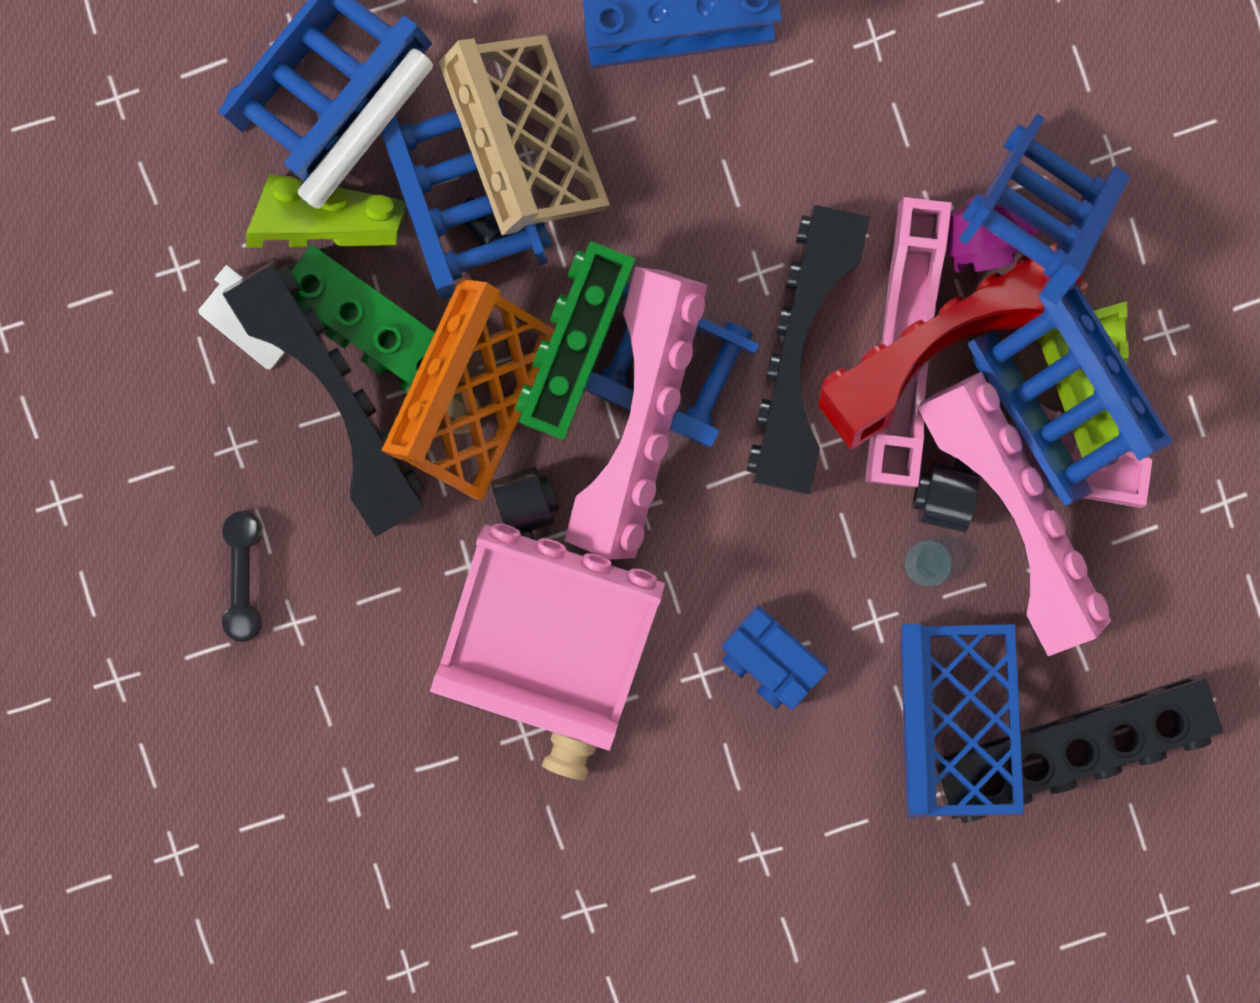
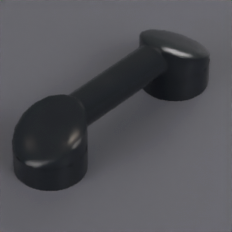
(241, 532)

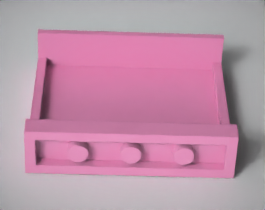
(547, 635)

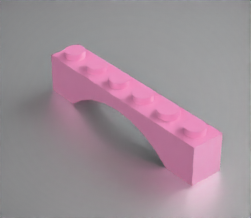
(911, 297)
(662, 323)
(973, 429)

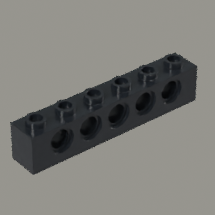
(1194, 725)

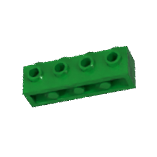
(362, 316)
(577, 341)

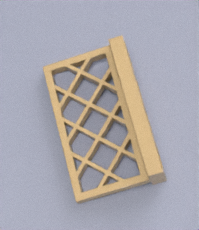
(494, 136)

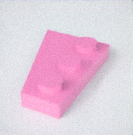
(1120, 482)

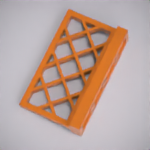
(446, 374)

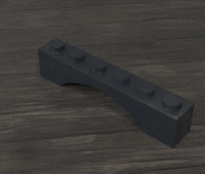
(830, 252)
(272, 313)

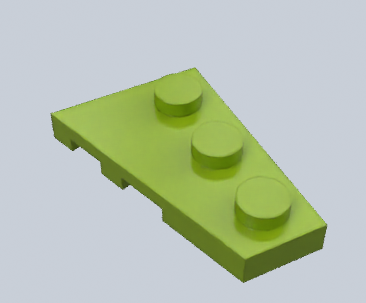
(345, 217)
(1077, 385)

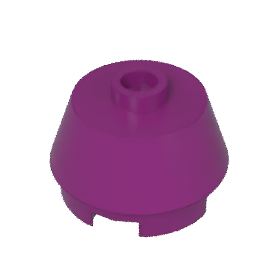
(984, 248)

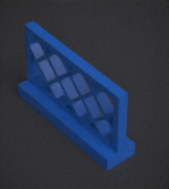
(919, 722)

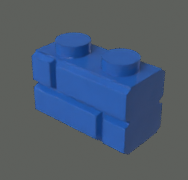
(772, 658)

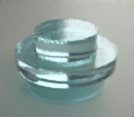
(928, 563)

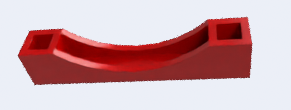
(866, 396)

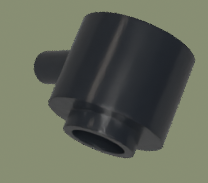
(947, 496)
(525, 500)

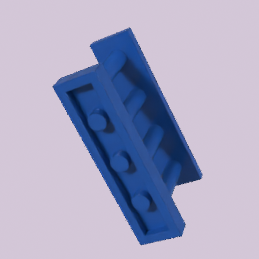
(662, 29)
(275, 68)
(1086, 217)
(434, 223)
(1113, 391)
(697, 420)

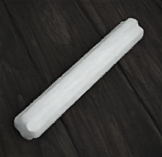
(365, 128)

